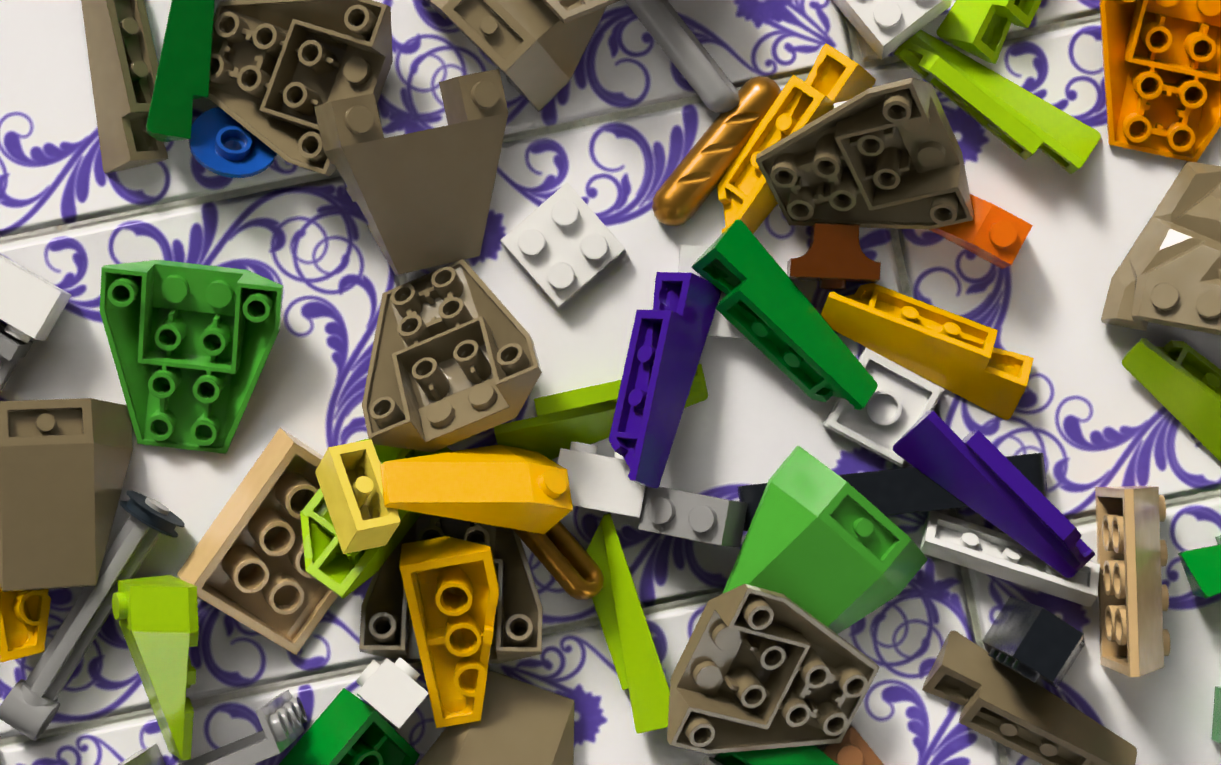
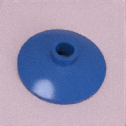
(227, 146)

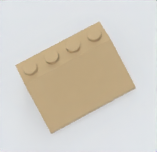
(254, 549)
(1131, 579)

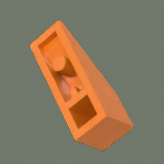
(991, 233)

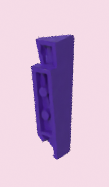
(660, 372)
(995, 490)

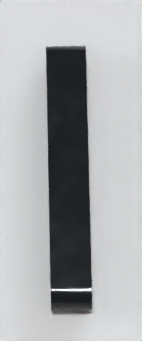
(905, 488)

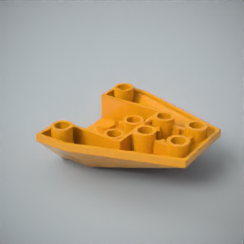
(1162, 74)

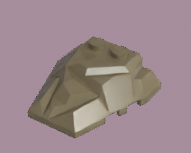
(1175, 261)

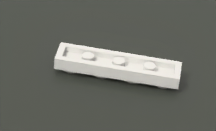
(1004, 558)

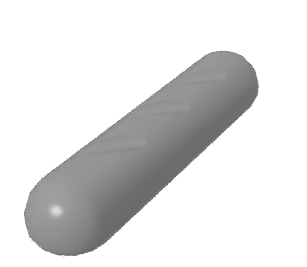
(686, 53)

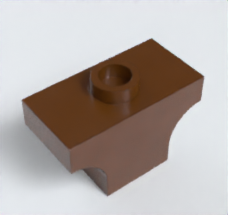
(834, 258)

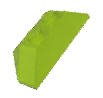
(321, 546)

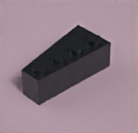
(1033, 642)

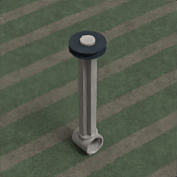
(34, 701)

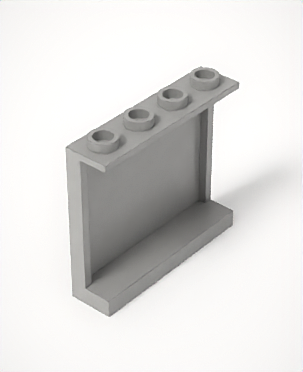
(281, 725)

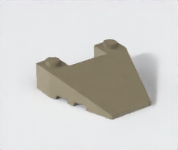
(424, 188)

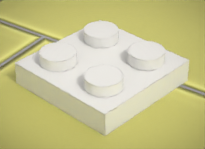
(563, 245)

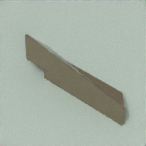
(122, 81)
(1019, 710)

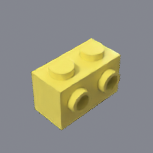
(354, 496)

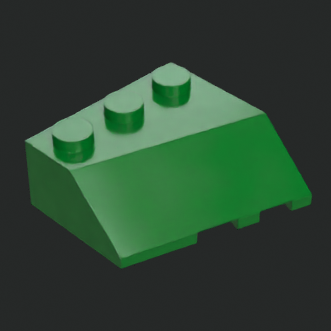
(351, 735)

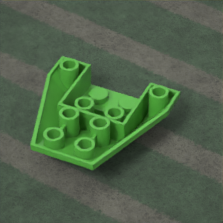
(188, 347)
(824, 545)

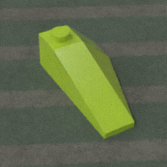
(159, 627)

